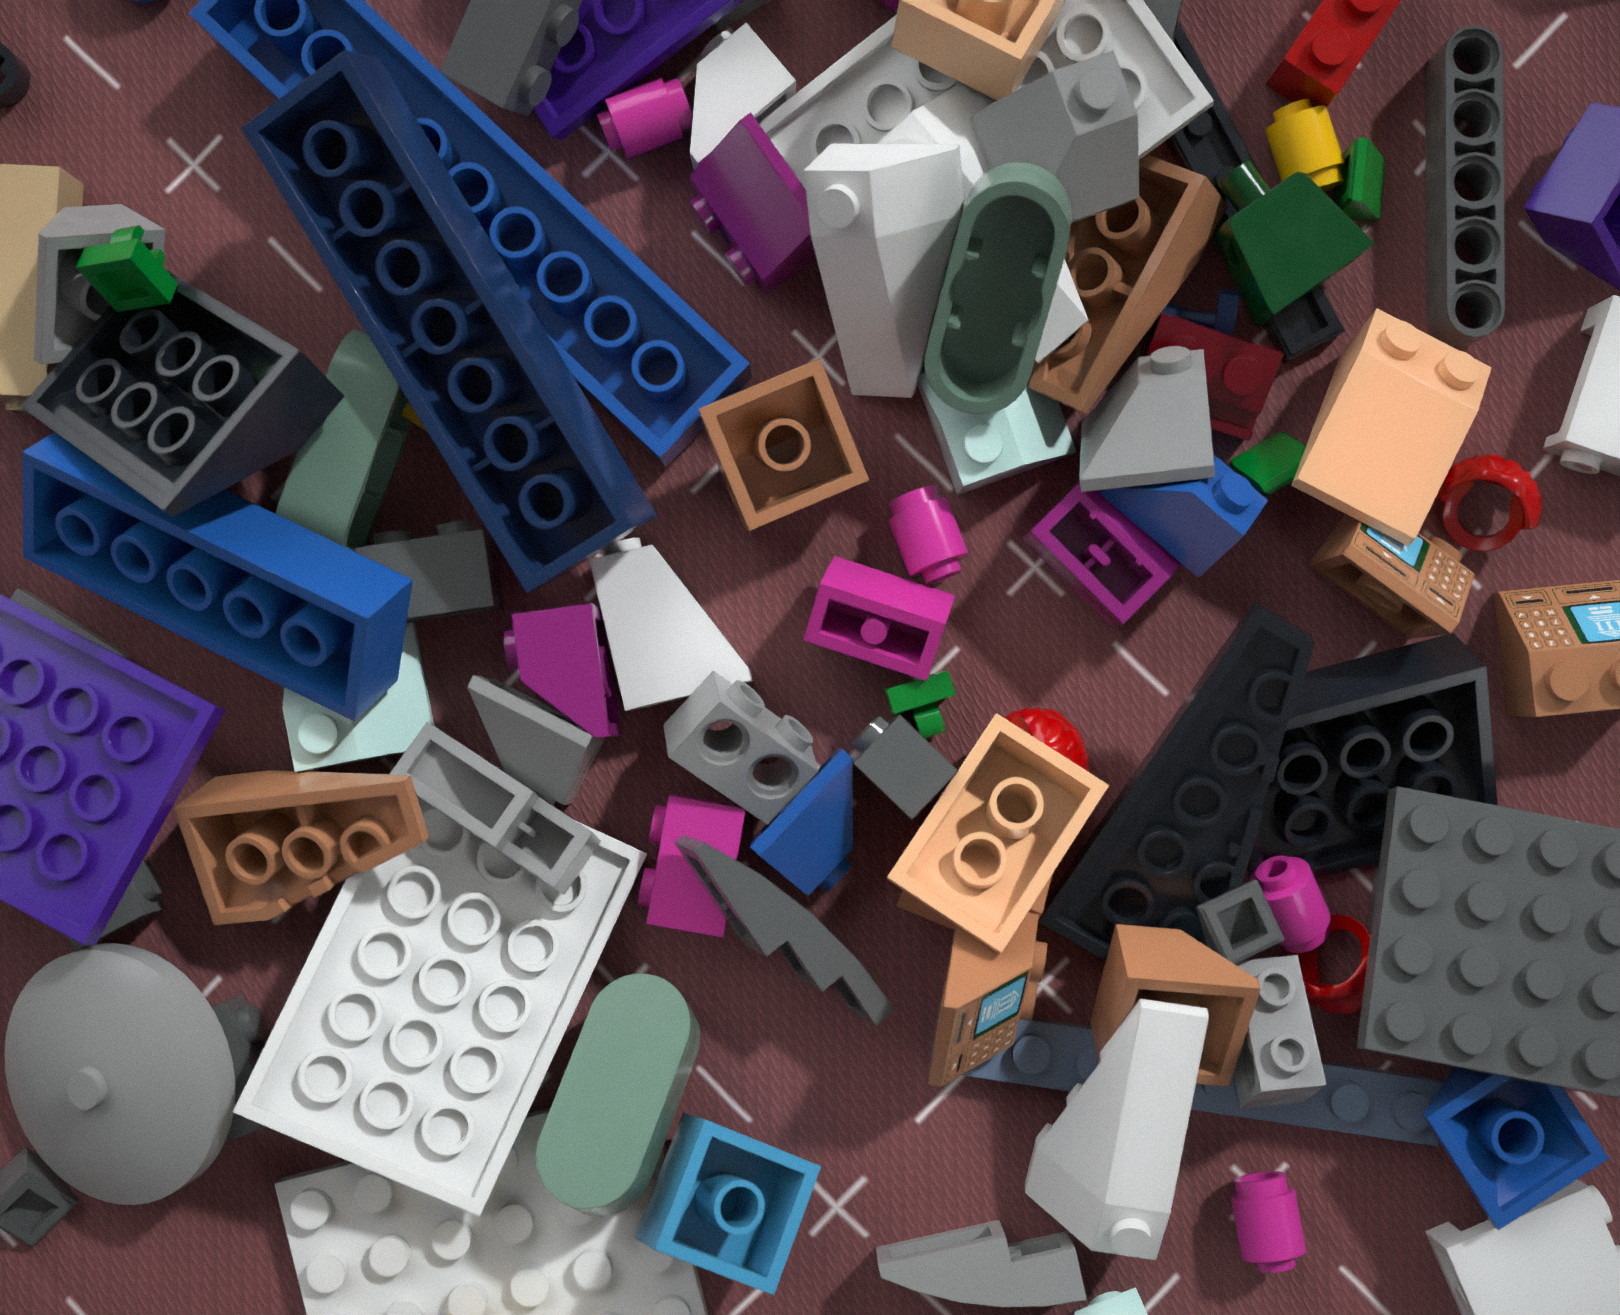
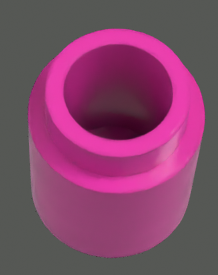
(646, 116)
(927, 535)
(1294, 902)
(1268, 1221)

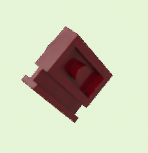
(1236, 370)

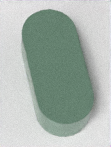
(998, 288)
(351, 458)
(618, 1096)

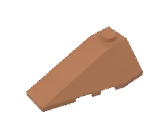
(1125, 274)
(292, 835)

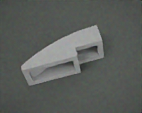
(497, 808)
(983, 1269)

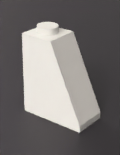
(657, 628)

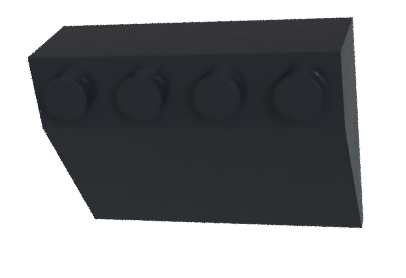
(183, 398)
(1366, 727)

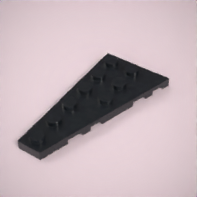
(1194, 800)

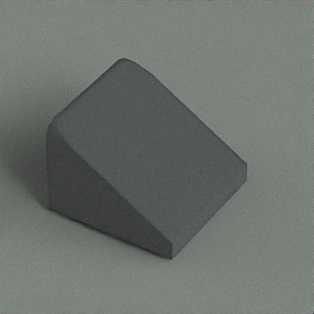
(1239, 923)
(32, 1198)

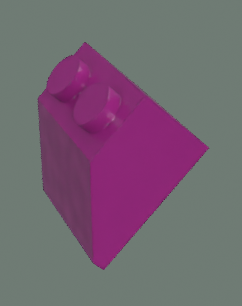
(755, 205)
(568, 663)

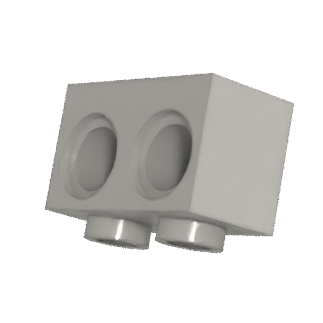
(731, 756)
(1280, 1048)

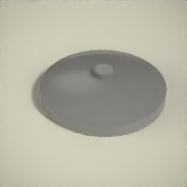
(119, 1073)

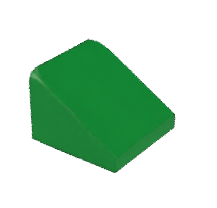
(1363, 181)
(1270, 463)

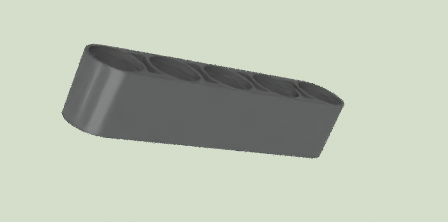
(1481, 164)

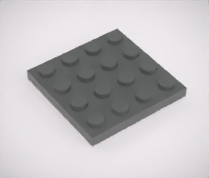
(1496, 943)

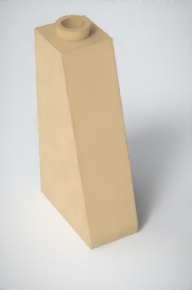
(27, 204)

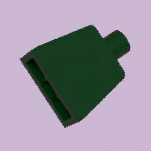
(1283, 239)

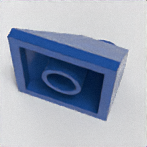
(1193, 517)
(814, 829)
(1511, 1140)

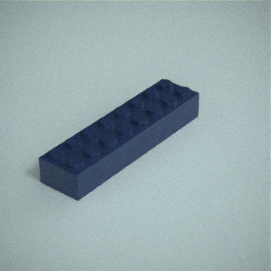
(448, 318)

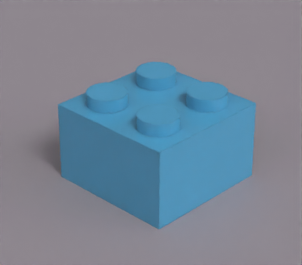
(727, 1203)

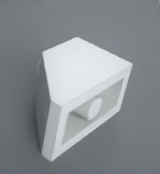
(731, 81)

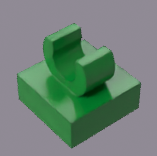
(127, 271)
(921, 698)

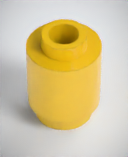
(1306, 143)

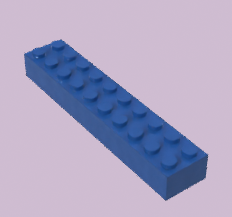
(602, 307)

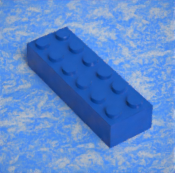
(222, 578)

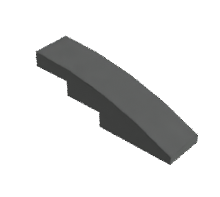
(772, 920)

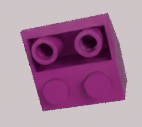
(1101, 554)

